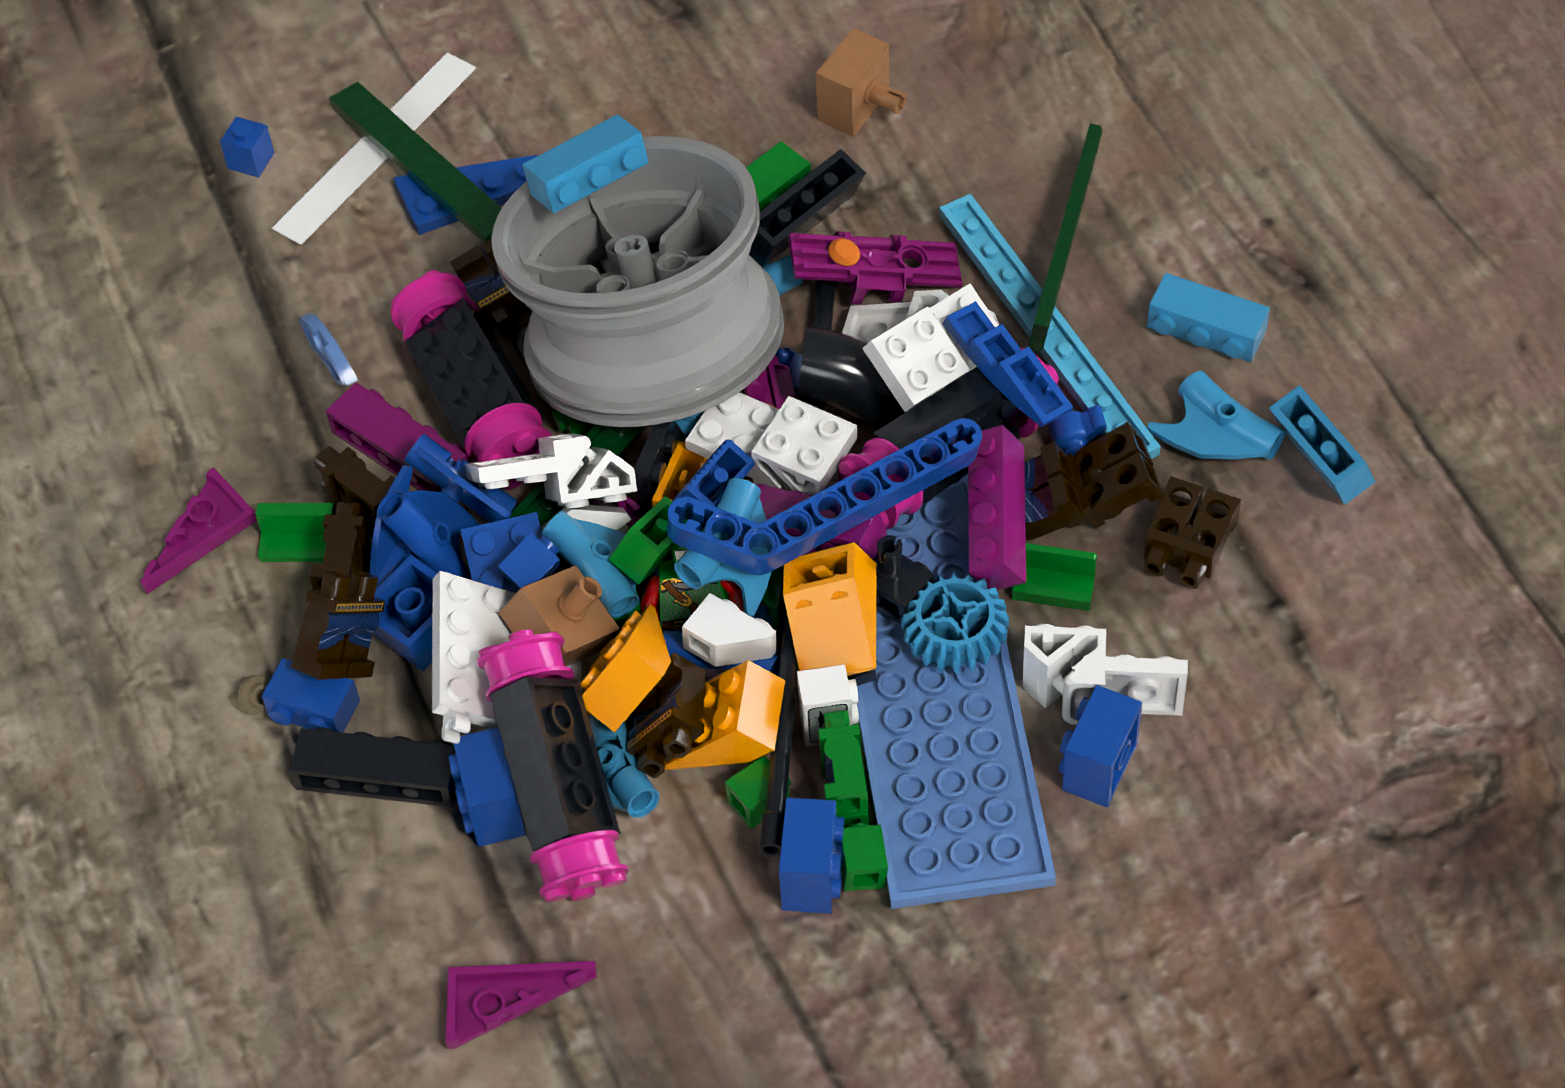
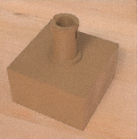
(856, 83)
(563, 605)

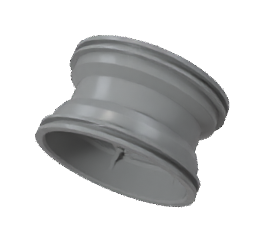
(644, 289)

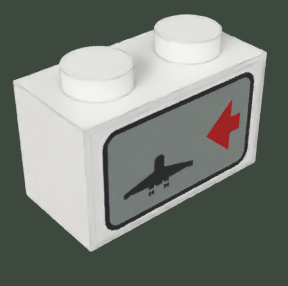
(824, 692)

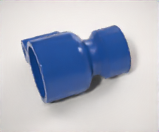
(1077, 428)

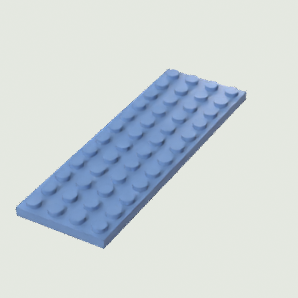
(949, 748)

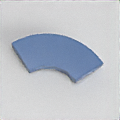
(328, 349)

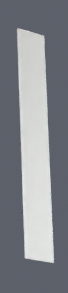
(365, 157)

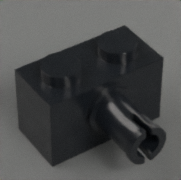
(897, 578)

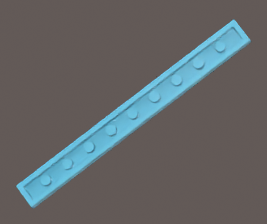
(1021, 296)

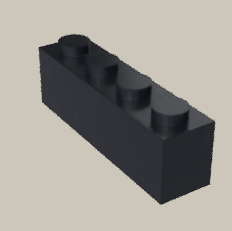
(805, 205)
(373, 767)

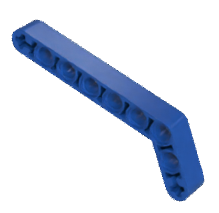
(836, 498)

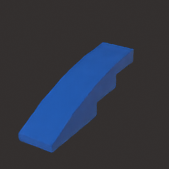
(1006, 366)

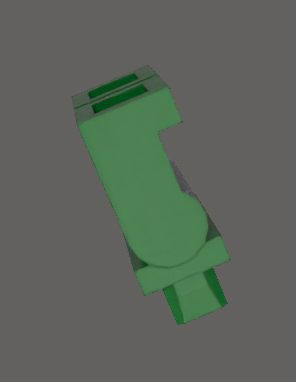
(843, 767)

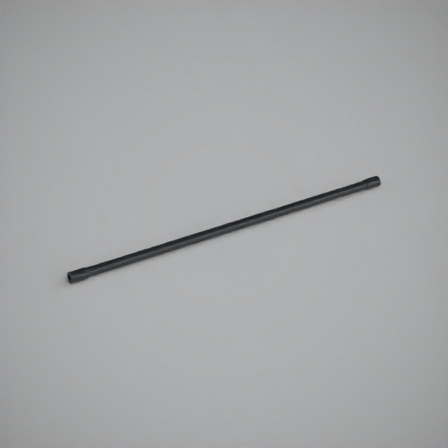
(779, 764)

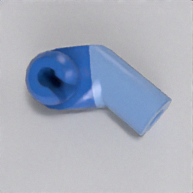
(793, 360)

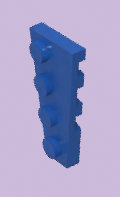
(495, 179)

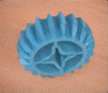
(940, 636)

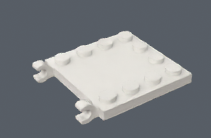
(463, 624)

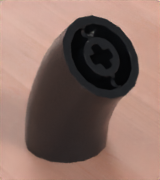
(843, 376)

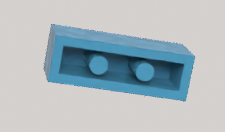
(585, 163)
(1208, 317)
(1322, 444)

